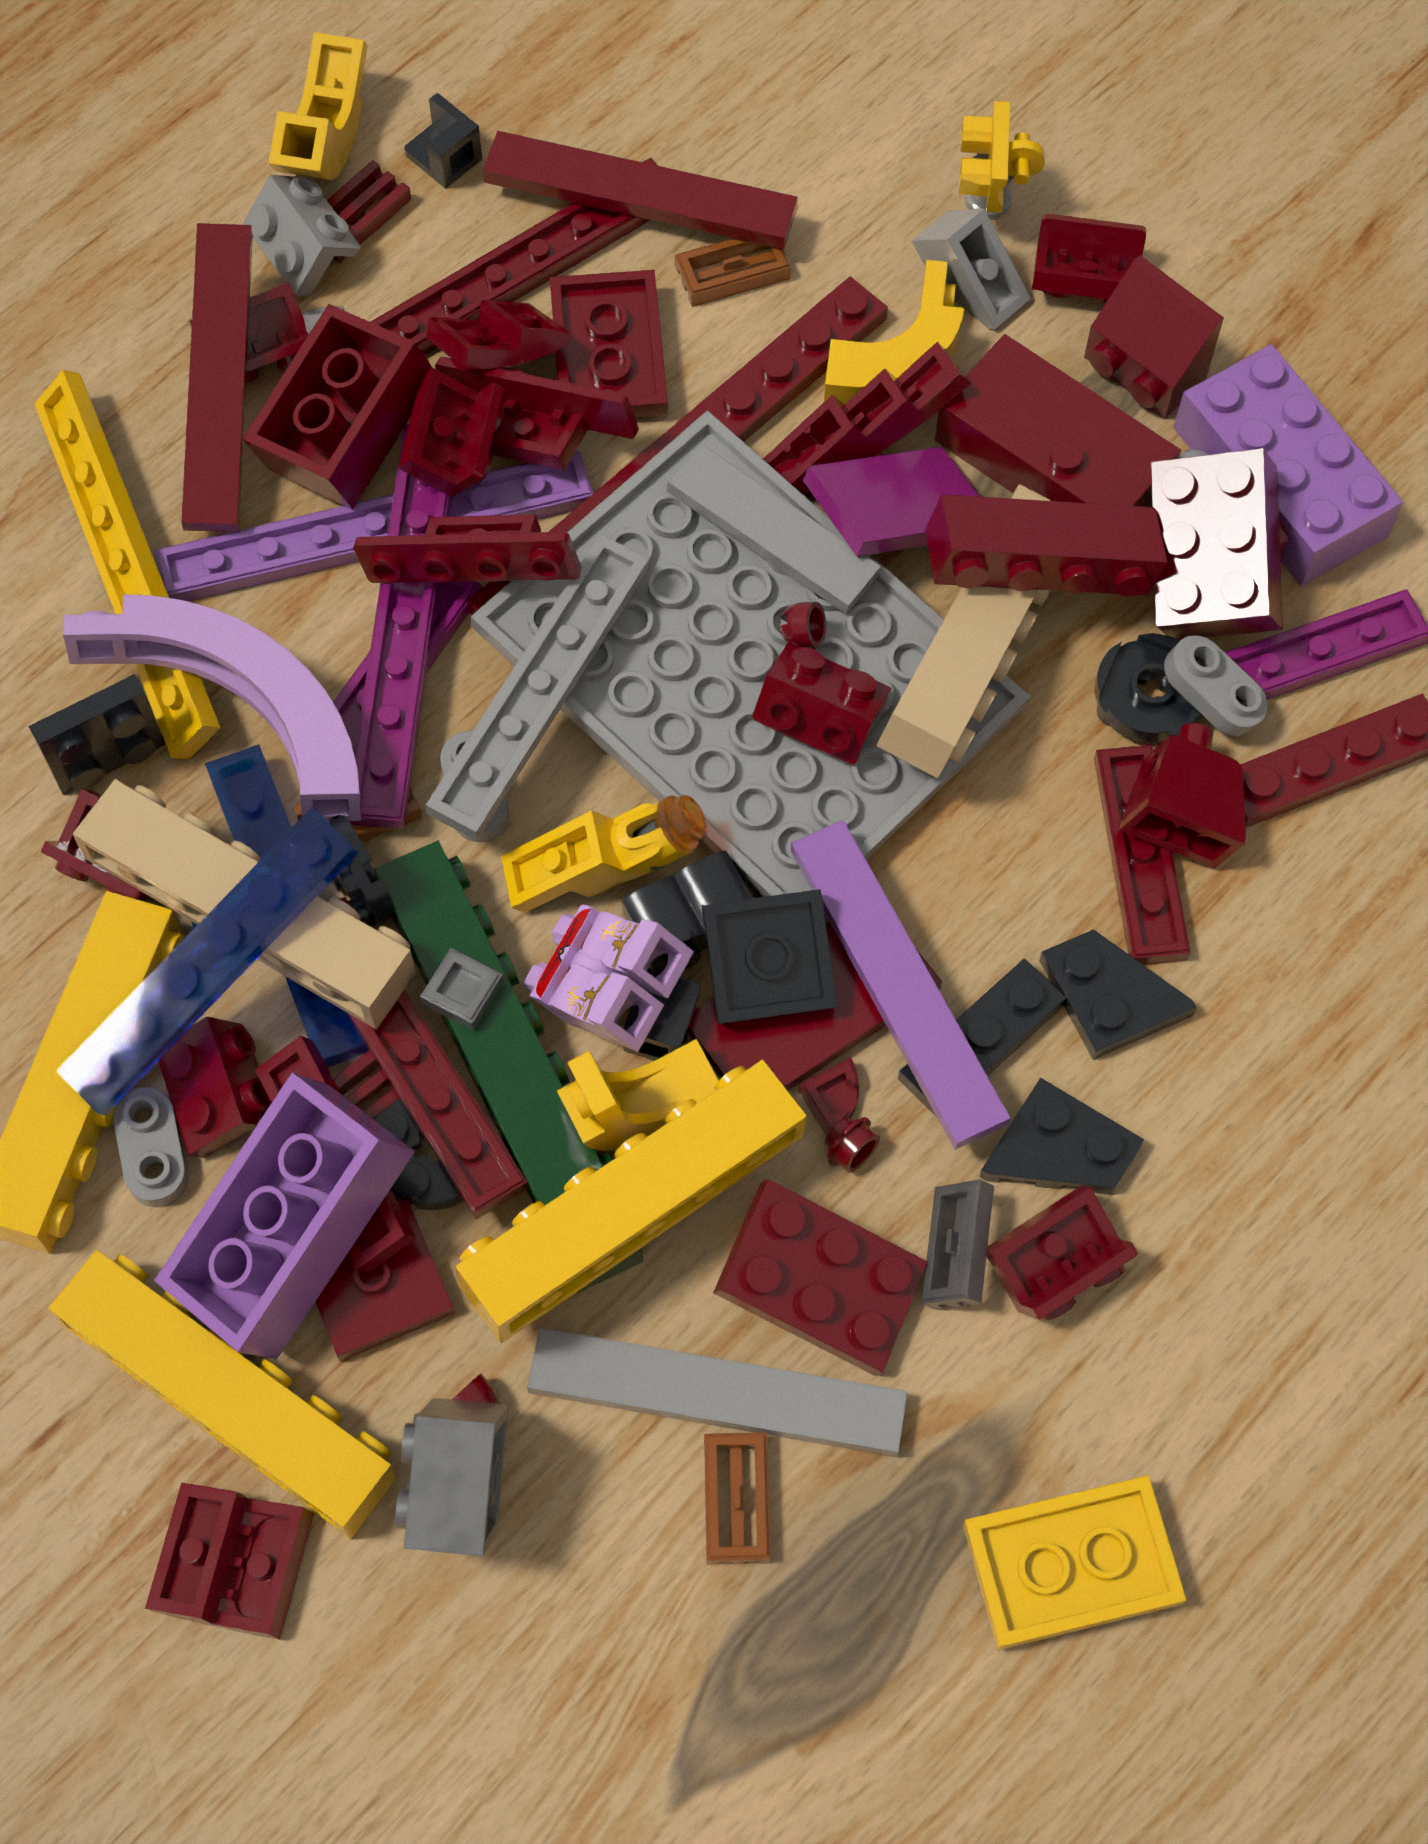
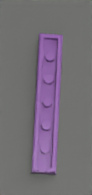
(900, 985)

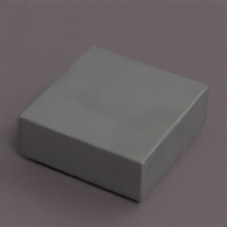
(462, 989)

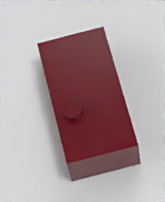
(1049, 432)

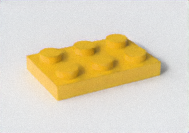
(1073, 1562)

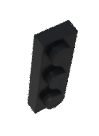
(1002, 1020)

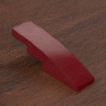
(871, 419)

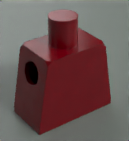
(1189, 798)

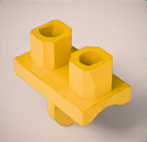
(1014, 158)

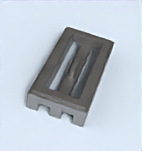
(962, 1244)

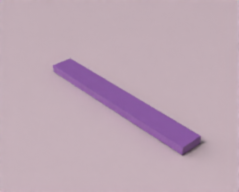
(328, 536)

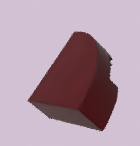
(832, 1094)

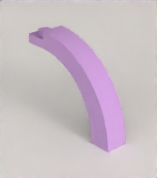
(246, 663)

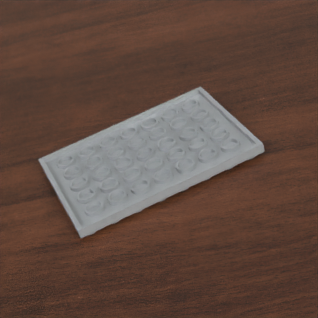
(690, 659)

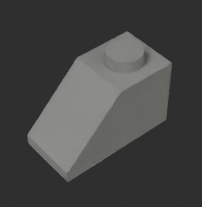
(976, 263)

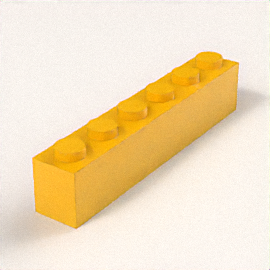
(51, 1127)
(629, 1200)
(226, 1393)

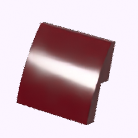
(500, 337)
(230, 1560)

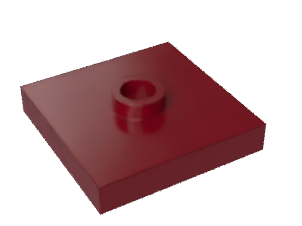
(386, 1302)

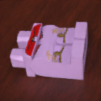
(604, 972)

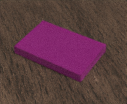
(886, 498)

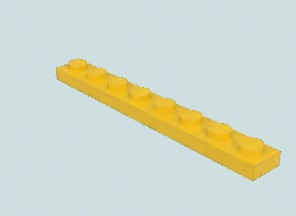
(120, 551)

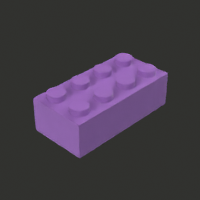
(1326, 486)
(283, 1217)

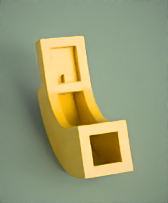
(326, 124)
(857, 363)
(618, 1105)

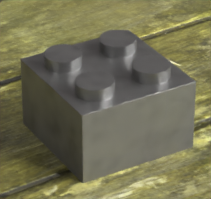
(453, 1477)

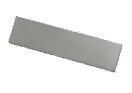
(773, 528)

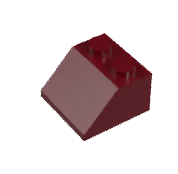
(1153, 338)

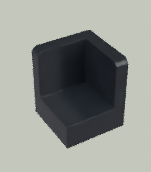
(448, 145)
(672, 1023)

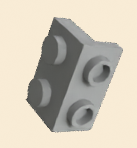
(299, 230)

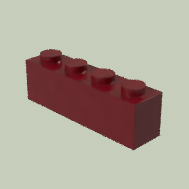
(1045, 545)

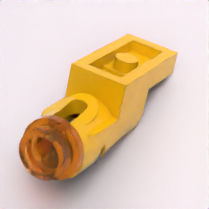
(602, 852)

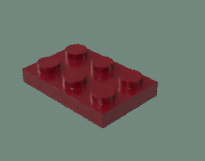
(612, 336)
(820, 1277)

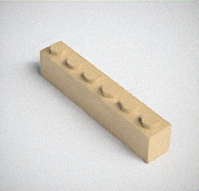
(956, 672)
(193, 871)

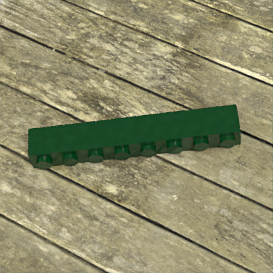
(503, 1050)

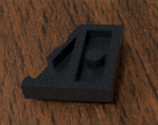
(1111, 993)
(1062, 1144)

